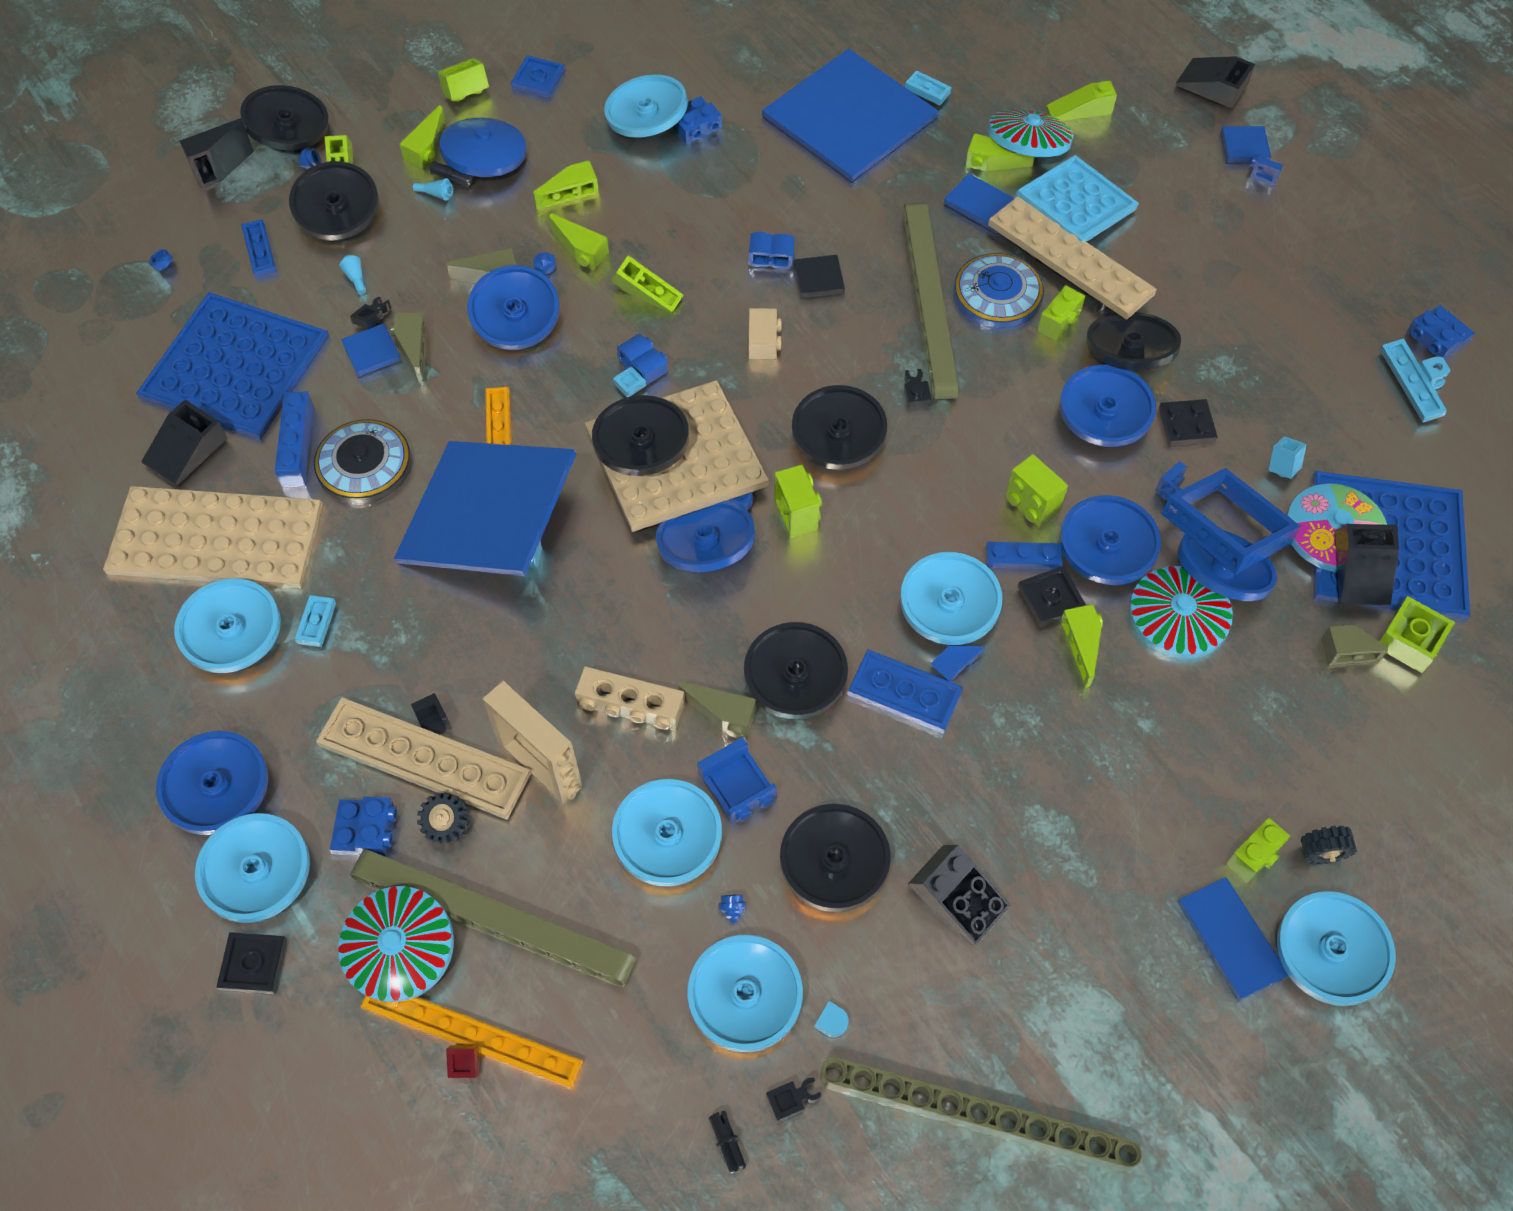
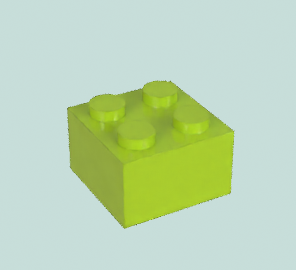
(1036, 491)
(797, 500)
(1416, 634)

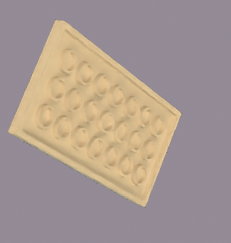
(214, 536)

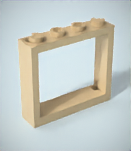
(533, 742)

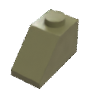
(1351, 645)

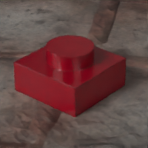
(462, 1061)

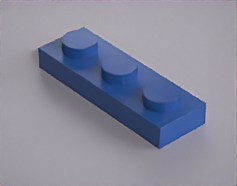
(1023, 555)

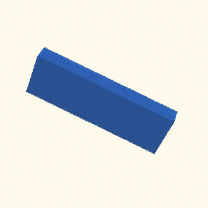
(258, 248)

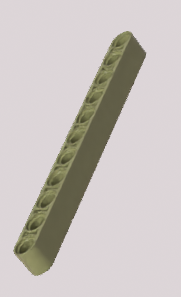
(930, 302)
(500, 919)
(993, 1111)

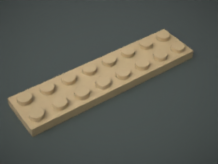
(1071, 258)
(424, 757)

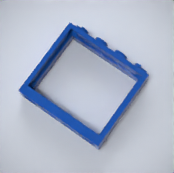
(1216, 540)

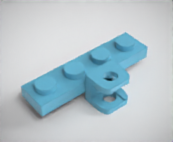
(1417, 380)

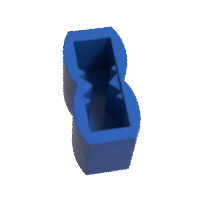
(771, 250)
(642, 356)

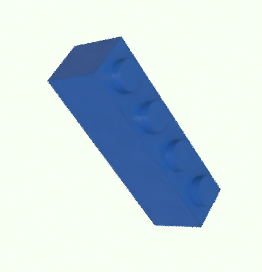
(294, 439)

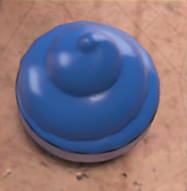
(308, 158)
(732, 906)

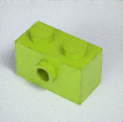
(463, 79)
(1061, 313)
(1258, 850)

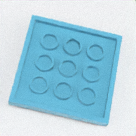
(1078, 199)

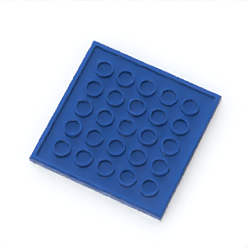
(850, 114)
(234, 364)
(486, 507)
(1430, 543)

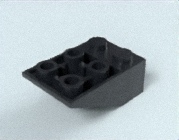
(1217, 78)
(217, 151)
(183, 442)
(1366, 563)
(959, 893)

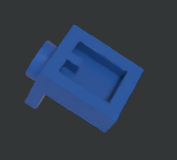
(1265, 169)
(1171, 481)

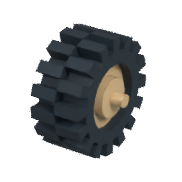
(444, 818)
(1328, 844)

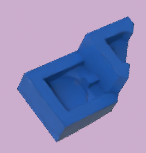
(955, 659)

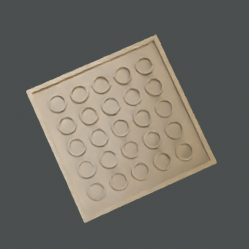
(712, 469)

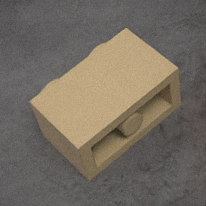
(763, 333)

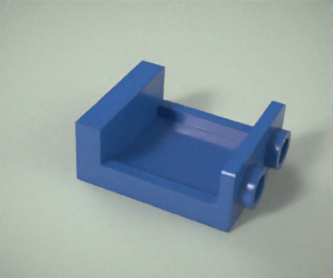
(736, 781)

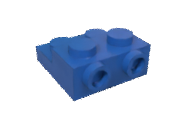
(698, 120)
(1440, 331)
(363, 826)

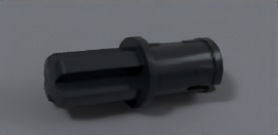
(451, 174)
(727, 1142)

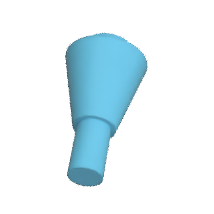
(441, 188)
(352, 268)

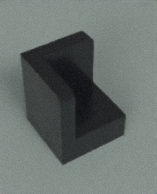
(431, 714)

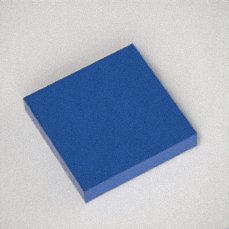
(538, 76)
(1244, 142)
(371, 350)

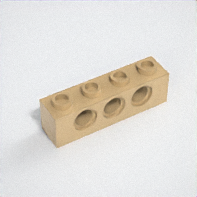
(595, 682)

